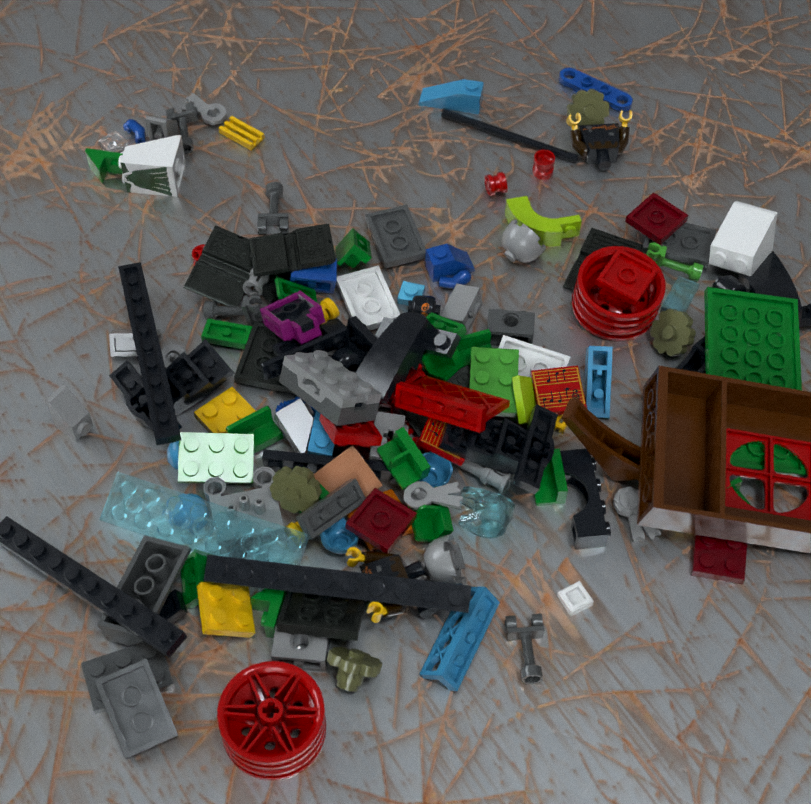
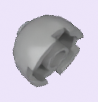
(521, 243)
(444, 561)

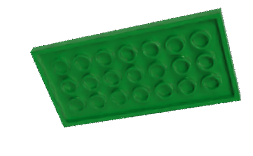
(756, 342)

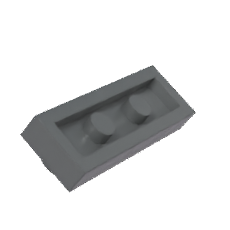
(331, 508)

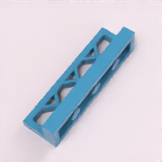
(465, 640)

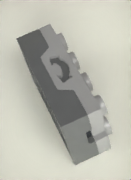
(330, 388)

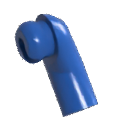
(133, 126)
(462, 277)

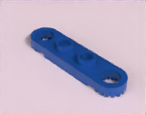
(586, 82)

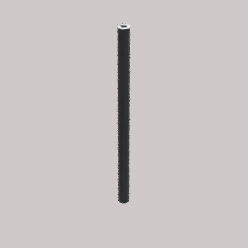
(509, 135)

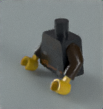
(599, 142)
(386, 565)

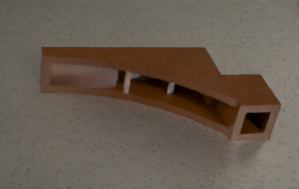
(611, 451)

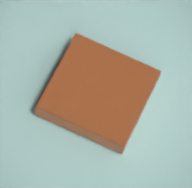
(346, 467)

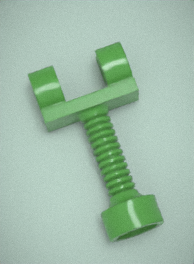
(693, 271)

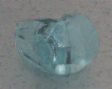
(489, 507)

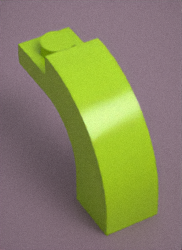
(548, 229)

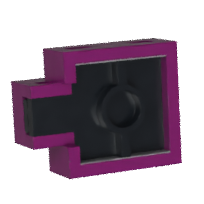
(294, 318)

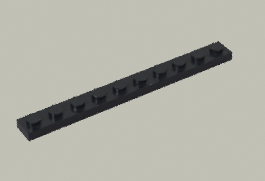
(149, 355)
(337, 583)
(91, 588)

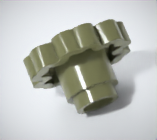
(589, 106)
(673, 332)
(295, 488)
(353, 667)

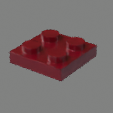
(656, 218)
(381, 520)
(719, 559)

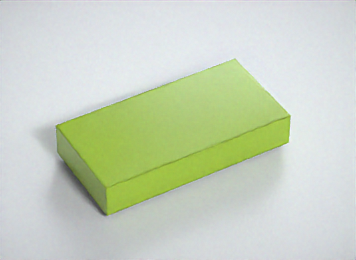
(524, 397)

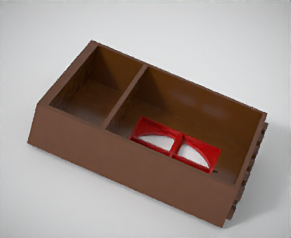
(686, 449)

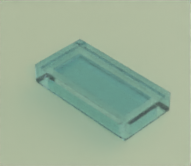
(681, 295)

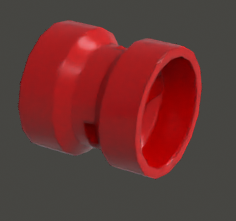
(543, 164)

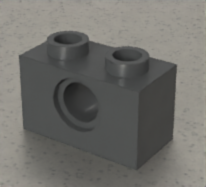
(511, 324)

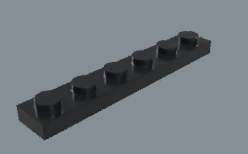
(279, 459)

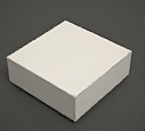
(575, 598)

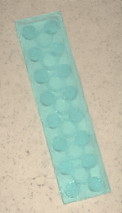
(199, 523)

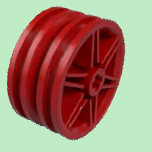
(604, 312)
(290, 754)

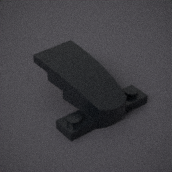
(773, 280)
(401, 348)
(189, 379)
(507, 446)

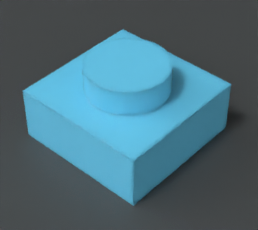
(408, 291)

